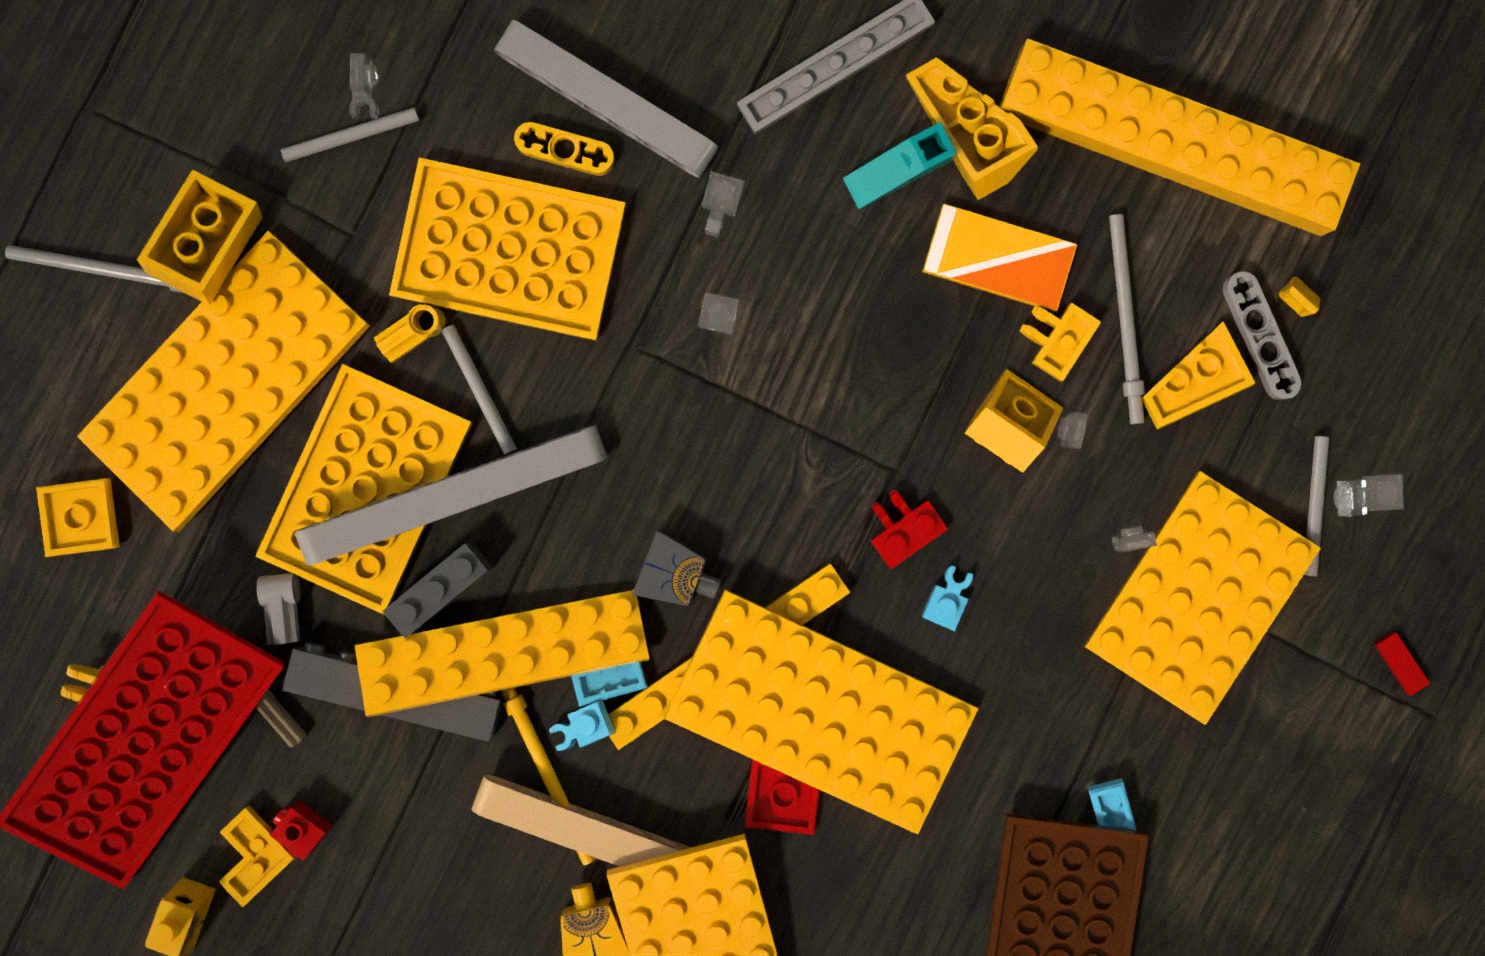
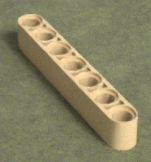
(569, 827)

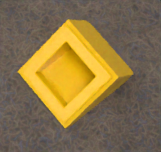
(1300, 297)

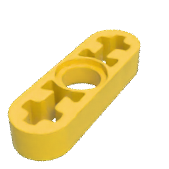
(536, 150)

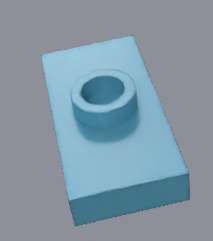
(608, 683)
(1112, 805)

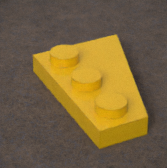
(1201, 379)

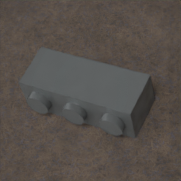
(437, 589)

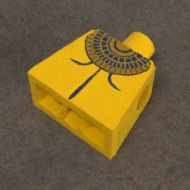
(178, 923)
(591, 926)

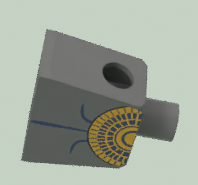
(674, 573)

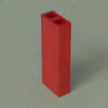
(1401, 663)

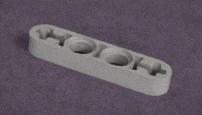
(1256, 338)

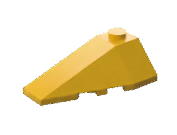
(986, 138)

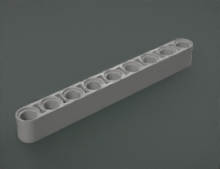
(450, 495)

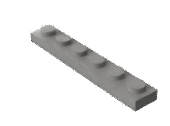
(835, 64)

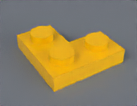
(262, 856)

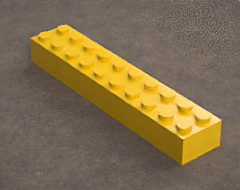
(1178, 138)

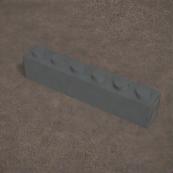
(337, 680)

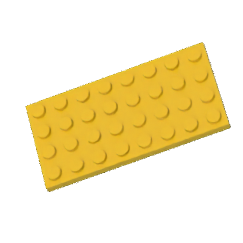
(223, 382)
(821, 712)

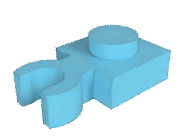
(946, 604)
(586, 726)

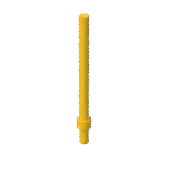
(515, 706)

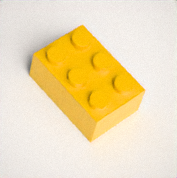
(200, 237)

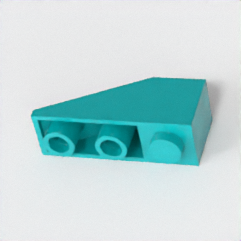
(900, 166)

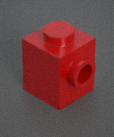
(300, 829)

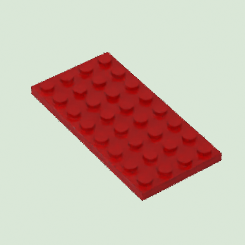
(140, 741)

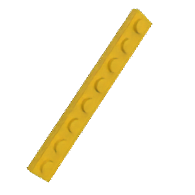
(651, 704)

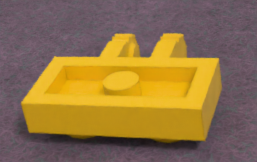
(1065, 341)

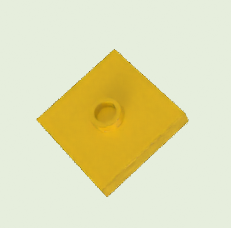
(78, 517)

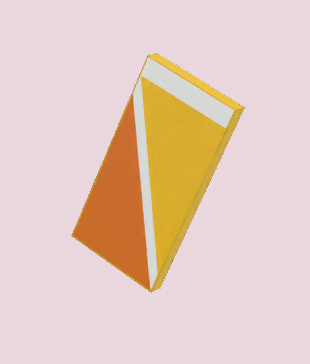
(999, 258)

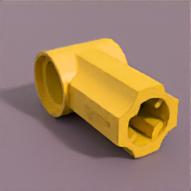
(408, 333)

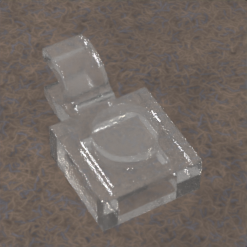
(362, 78)
(722, 198)

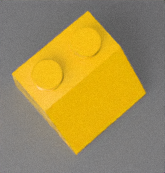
(1014, 421)

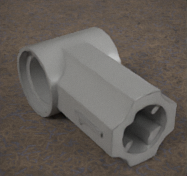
(280, 597)

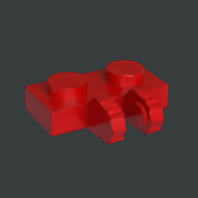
(908, 533)

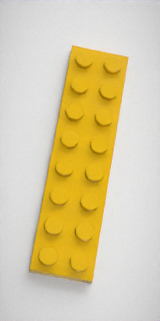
(500, 653)

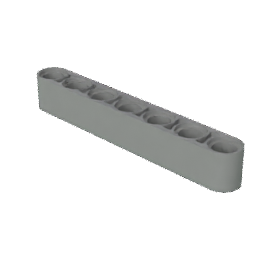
(606, 98)

